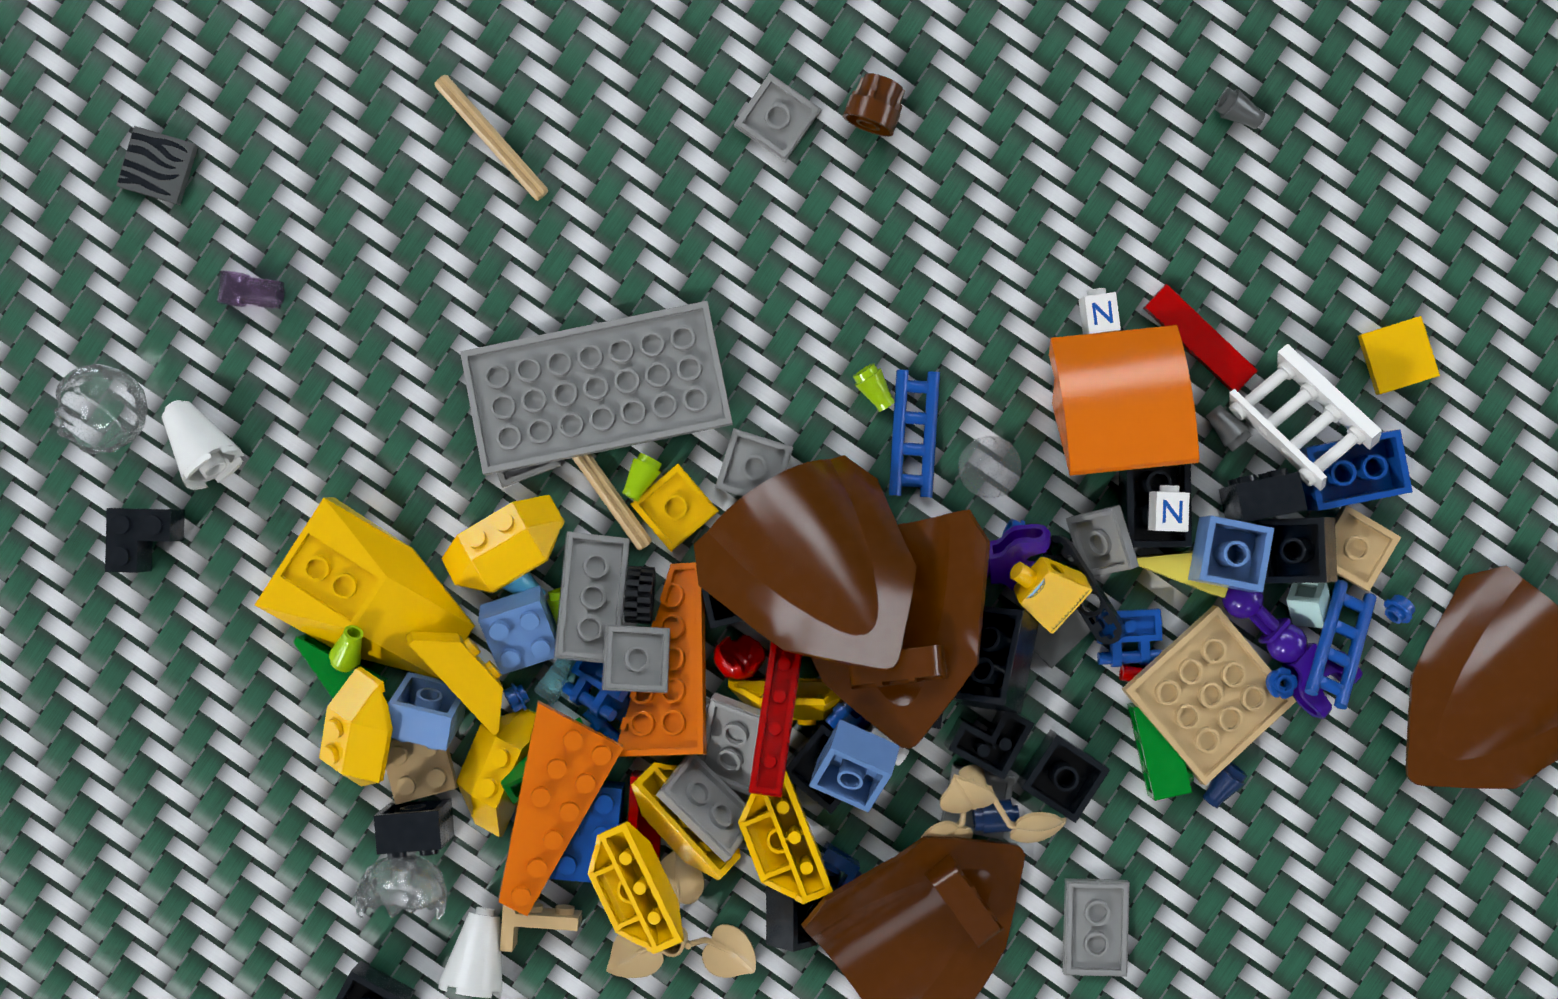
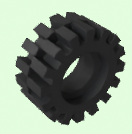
(639, 594)

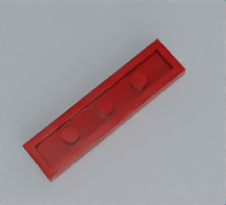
(1201, 339)

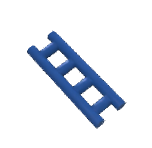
(903, 417)
(1325, 652)

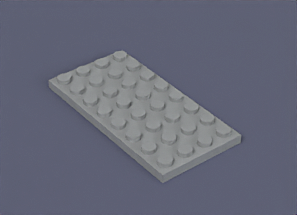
(595, 388)

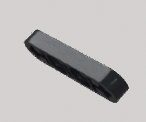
(1113, 617)

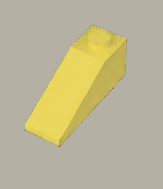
(1177, 567)

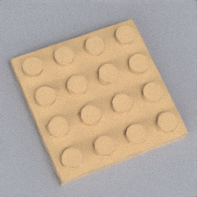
(1207, 694)

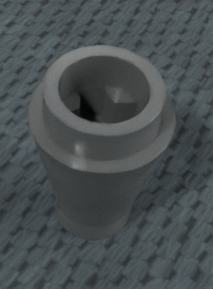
(1238, 108)
(1228, 428)

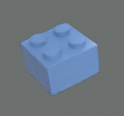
(1231, 553)
(519, 629)
(425, 712)
(854, 766)

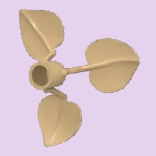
(971, 792)
(725, 955)

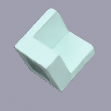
(1308, 604)

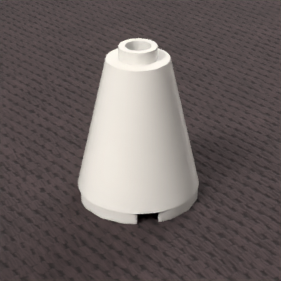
(199, 446)
(476, 957)

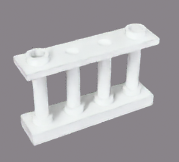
(1313, 387)

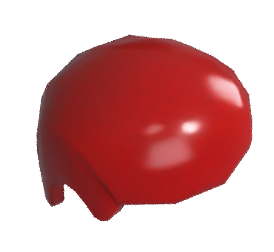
(739, 658)

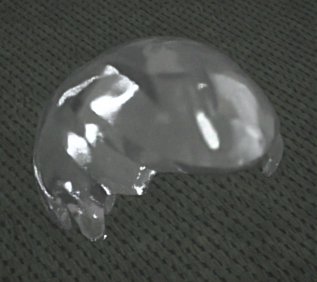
(100, 408)
(402, 884)

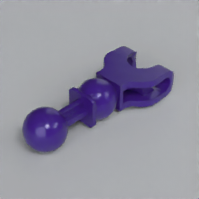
(1014, 547)
(1287, 645)

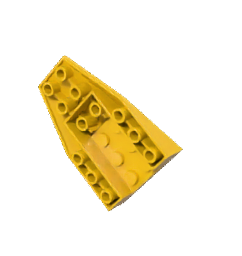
(361, 576)

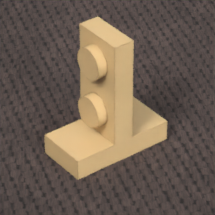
(559, 918)

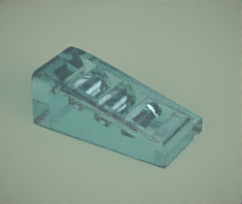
(552, 683)

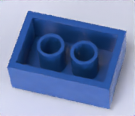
(1360, 473)
(602, 815)

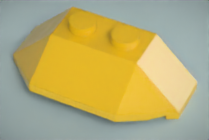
(504, 545)
(463, 672)
(812, 703)
(358, 729)
(488, 764)
(672, 828)
(784, 845)
(635, 889)

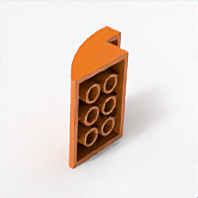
(1123, 400)

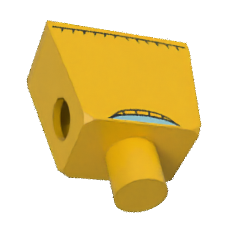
(1049, 590)

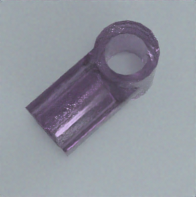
(243, 290)

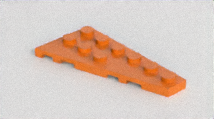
(677, 719)
(557, 788)

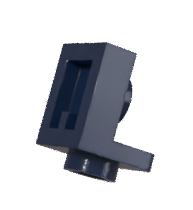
(838, 860)

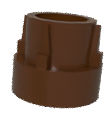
(875, 105)

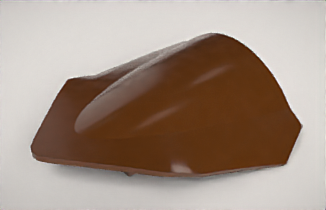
(814, 564)
(939, 635)
(1486, 687)
(923, 920)

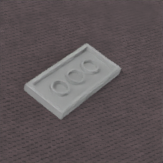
(590, 594)

